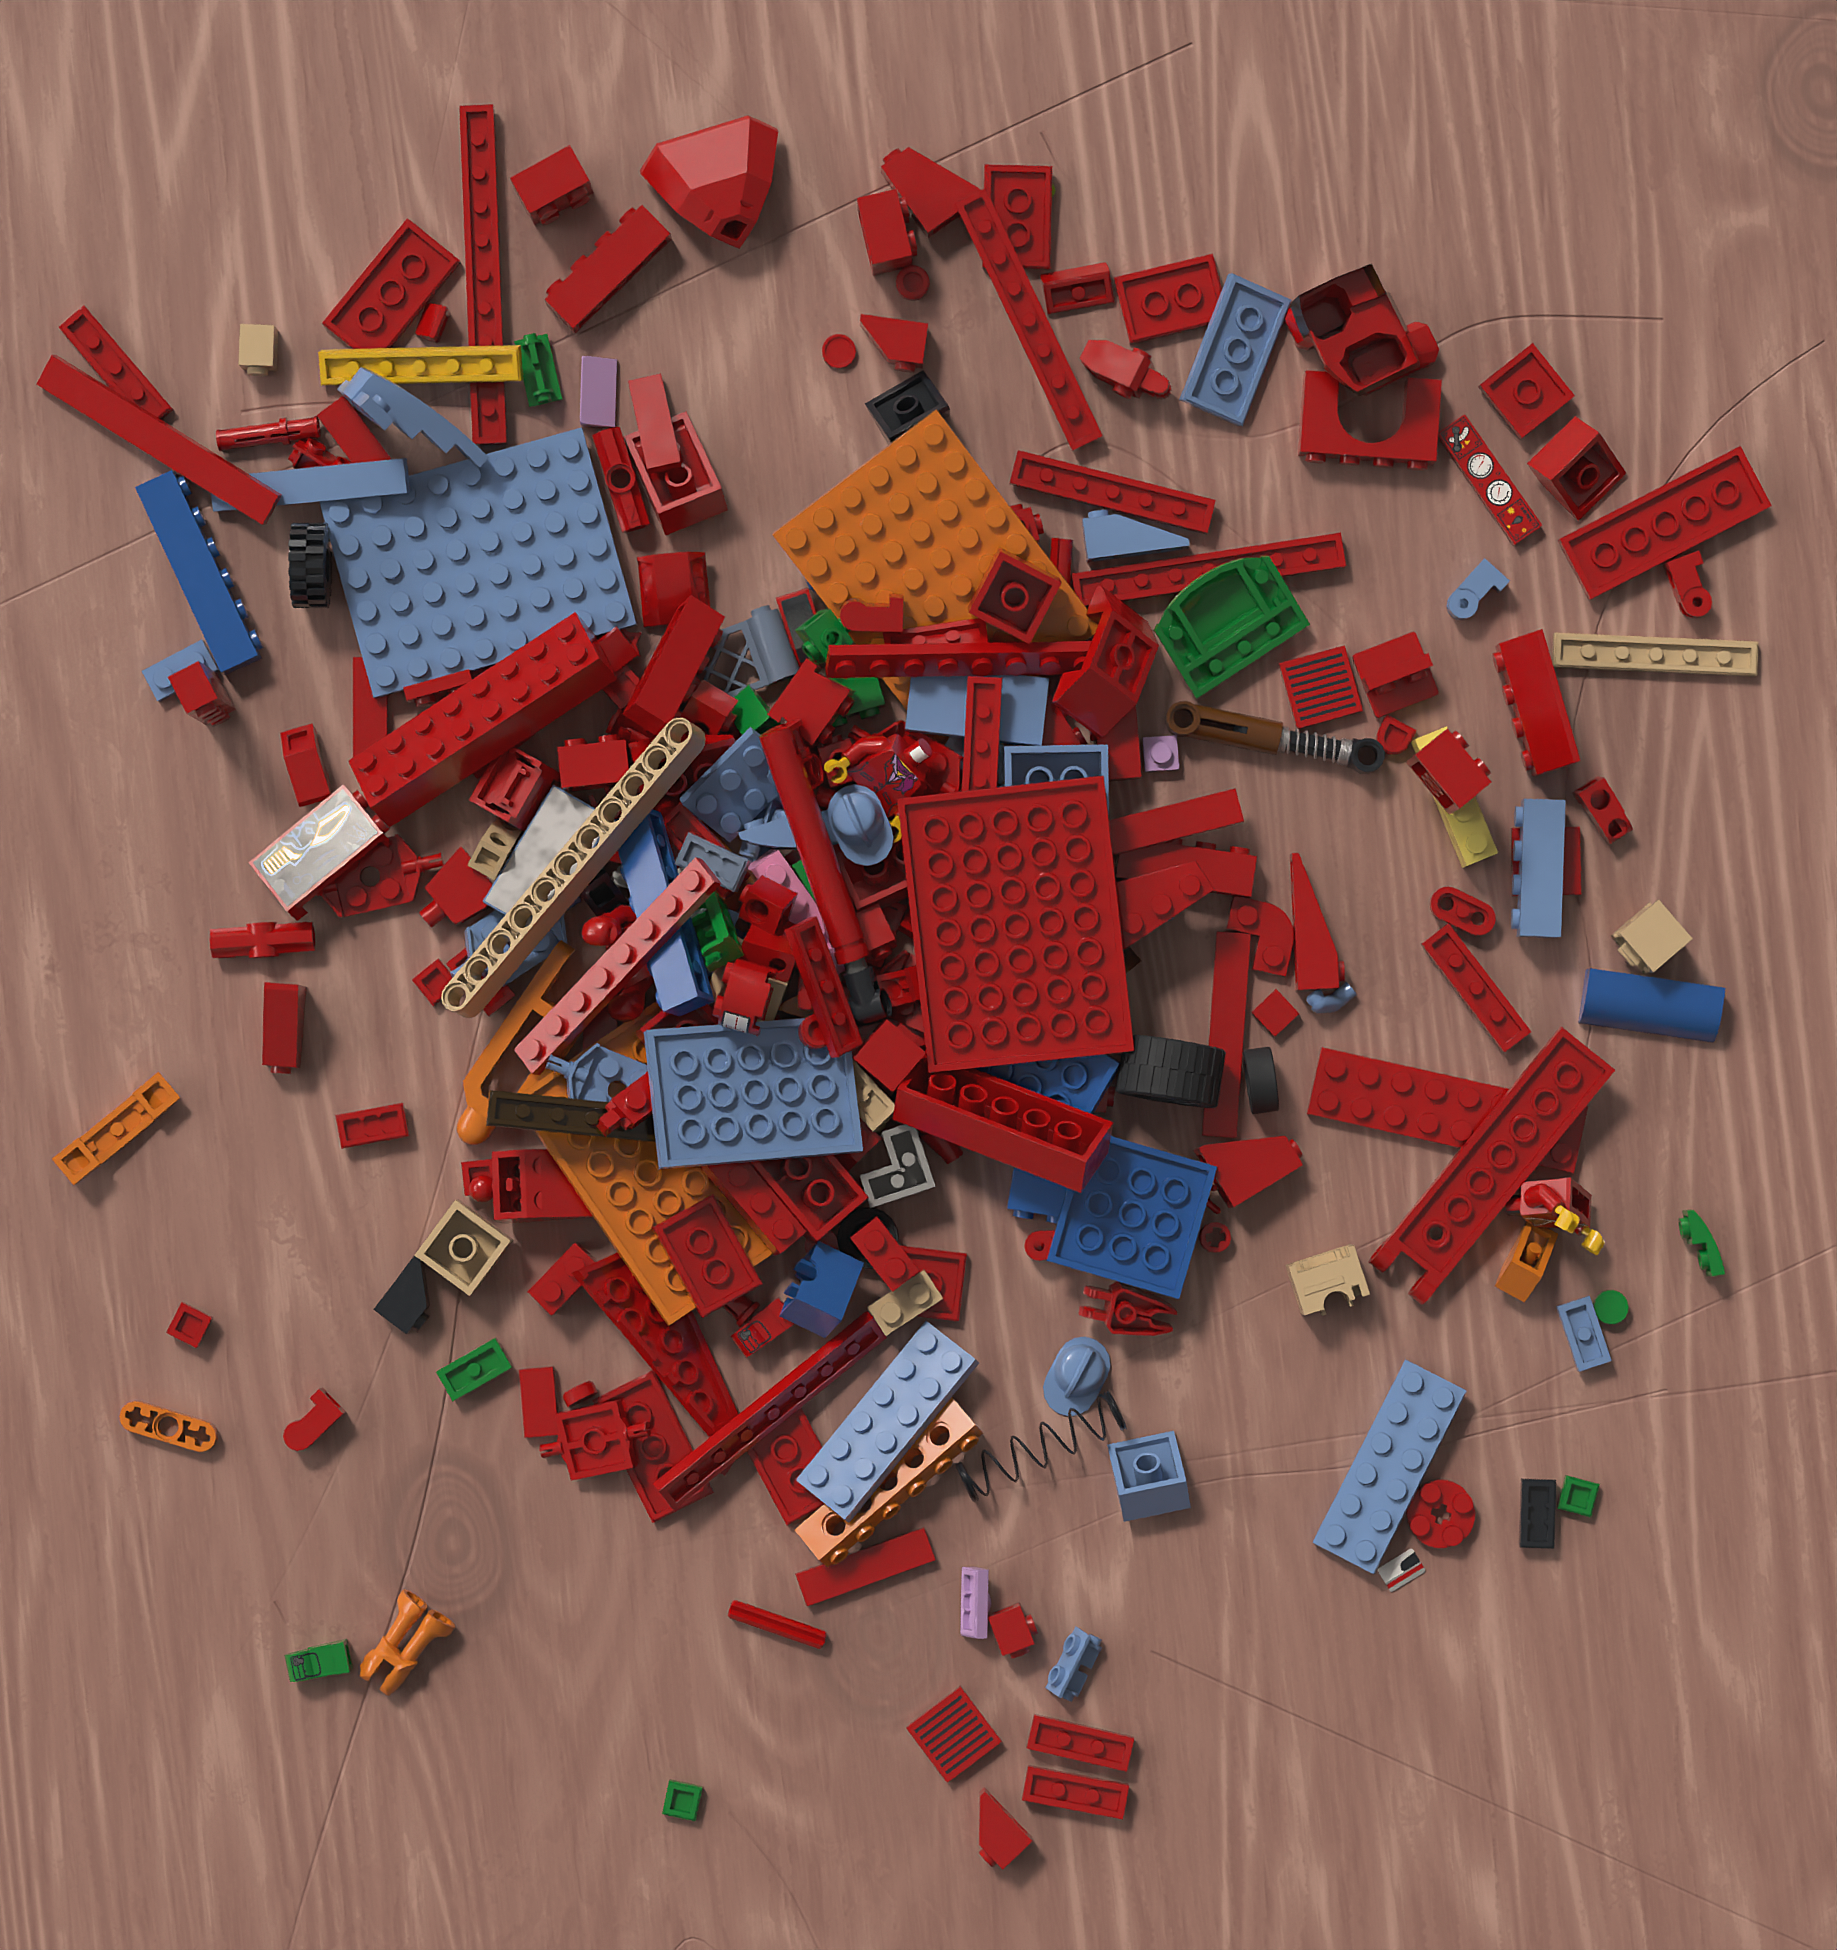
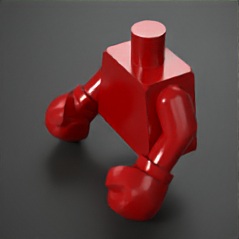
(605, 931)

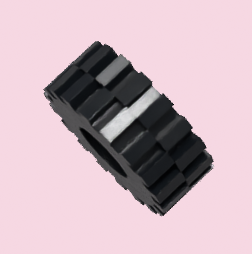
(310, 565)

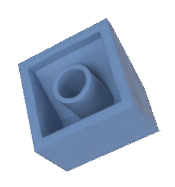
(1149, 1476)

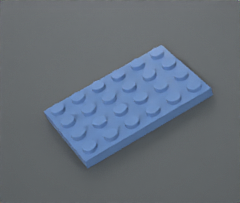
(748, 1096)

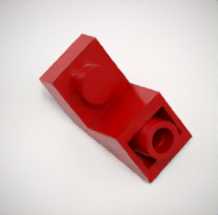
(305, 765)

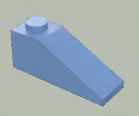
(1121, 537)

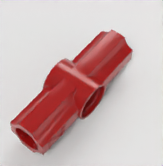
(614, 459)
(262, 940)

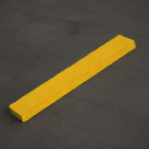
(424, 364)

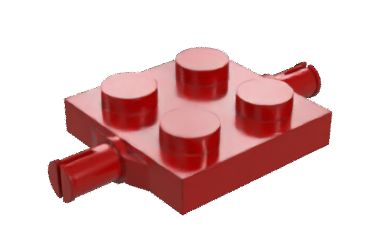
(595, 1439)

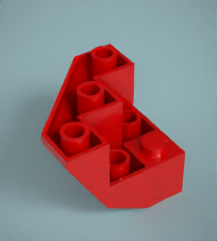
(716, 176)

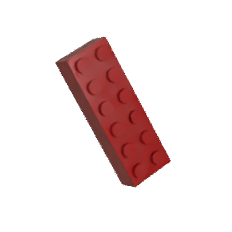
(1005, 1123)

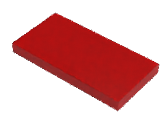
(392, 290)
(655, 1455)

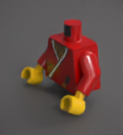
(1557, 1205)

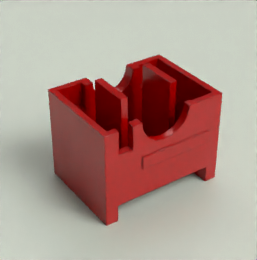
(514, 787)
(889, 1053)

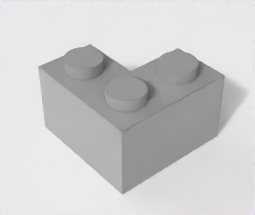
(906, 1174)

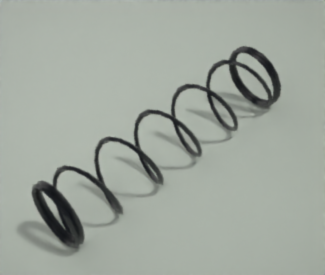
(969, 1483)

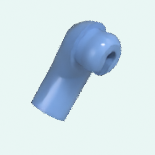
(1332, 1002)

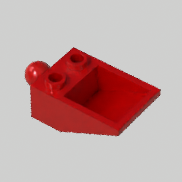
(541, 1188)

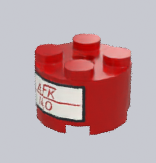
(745, 996)

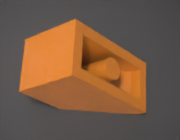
(1526, 1261)

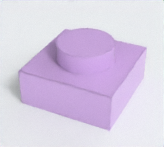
(1160, 753)

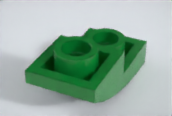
(1697, 1232)

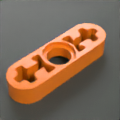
(190, 1441)

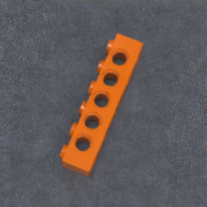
(818, 1528)

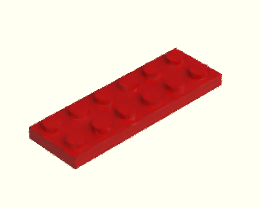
(1664, 523)

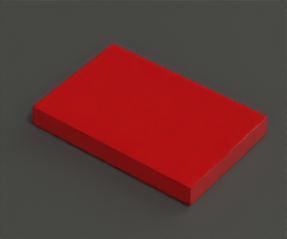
(1024, 206)
(1168, 298)
(707, 1256)
(781, 1459)

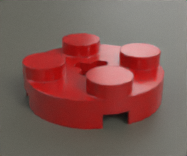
(1449, 1531)

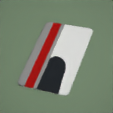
(1401, 1570)

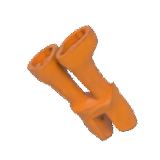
(432, 1626)

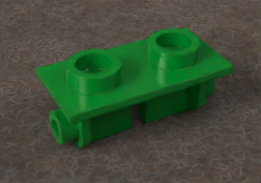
(539, 370)

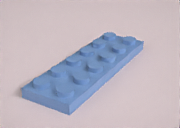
(887, 1421)
(1389, 1466)

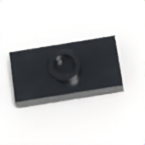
(1537, 1513)

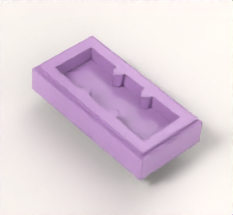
(974, 1602)

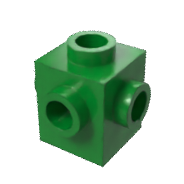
(821, 631)

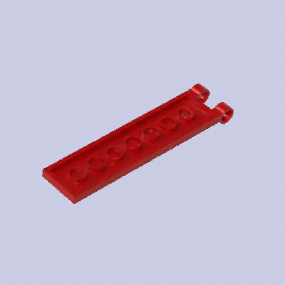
(1496, 1160)

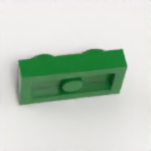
(474, 1369)

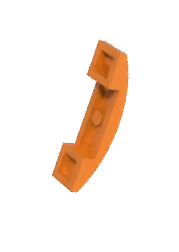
(116, 1129)

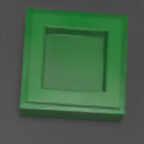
(1578, 1496)
(682, 1800)

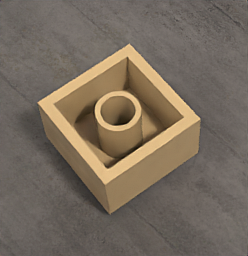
(464, 1247)

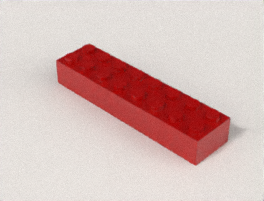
(482, 720)
(812, 1188)

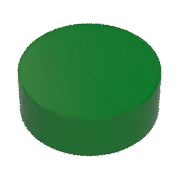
(1610, 1306)

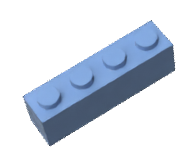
(1540, 868)

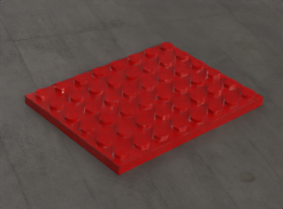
(1016, 924)

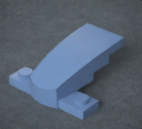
(389, 403)

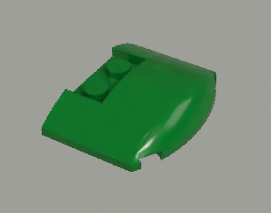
(1228, 621)

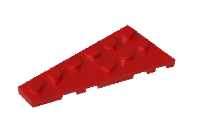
(1157, 897)
(672, 1351)

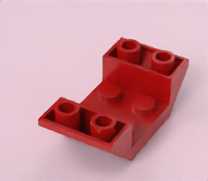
(1112, 668)

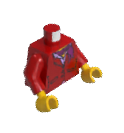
(887, 768)

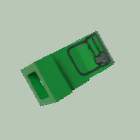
(319, 1661)

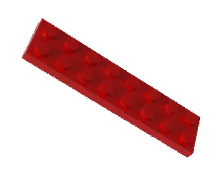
(1416, 1103)

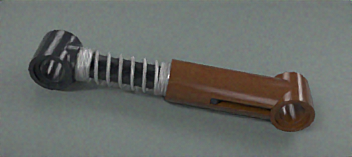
(1270, 736)

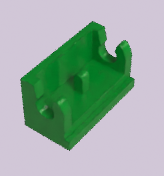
(716, 933)

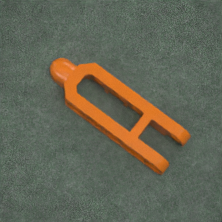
(472, 1123)

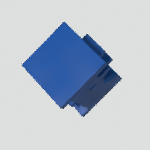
(824, 1289)

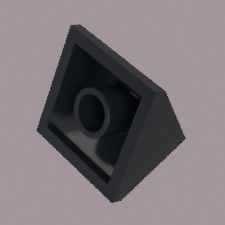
(906, 406)

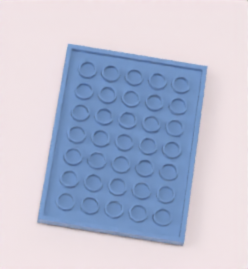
(477, 561)

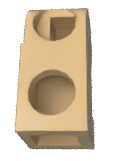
(494, 848)

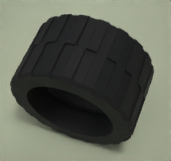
(1172, 1072)

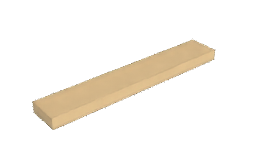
(1655, 654)

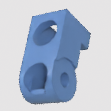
(1465, 598)

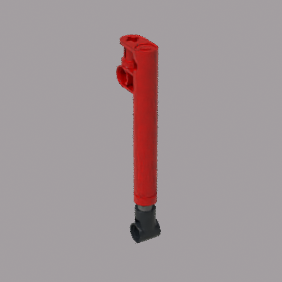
(795, 777)

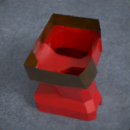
(1360, 332)

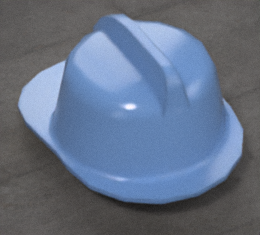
(860, 825)
(1076, 1375)

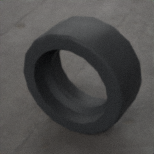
(1261, 1080)

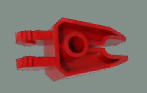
(1124, 369)
(1128, 1310)

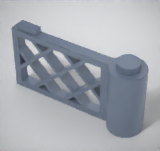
(768, 646)

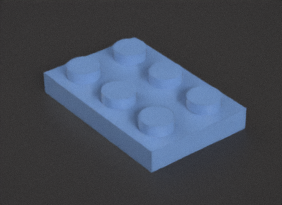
(733, 788)

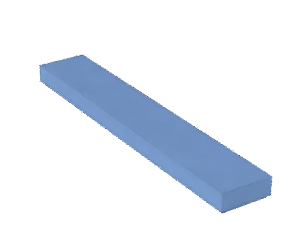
(333, 482)

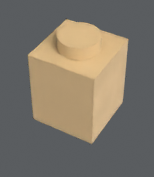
(258, 349)

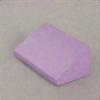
(598, 392)

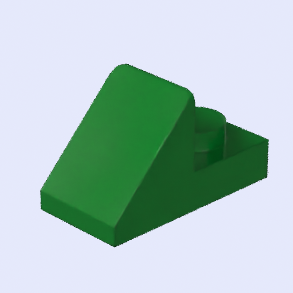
(752, 712)

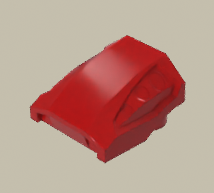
(668, 582)

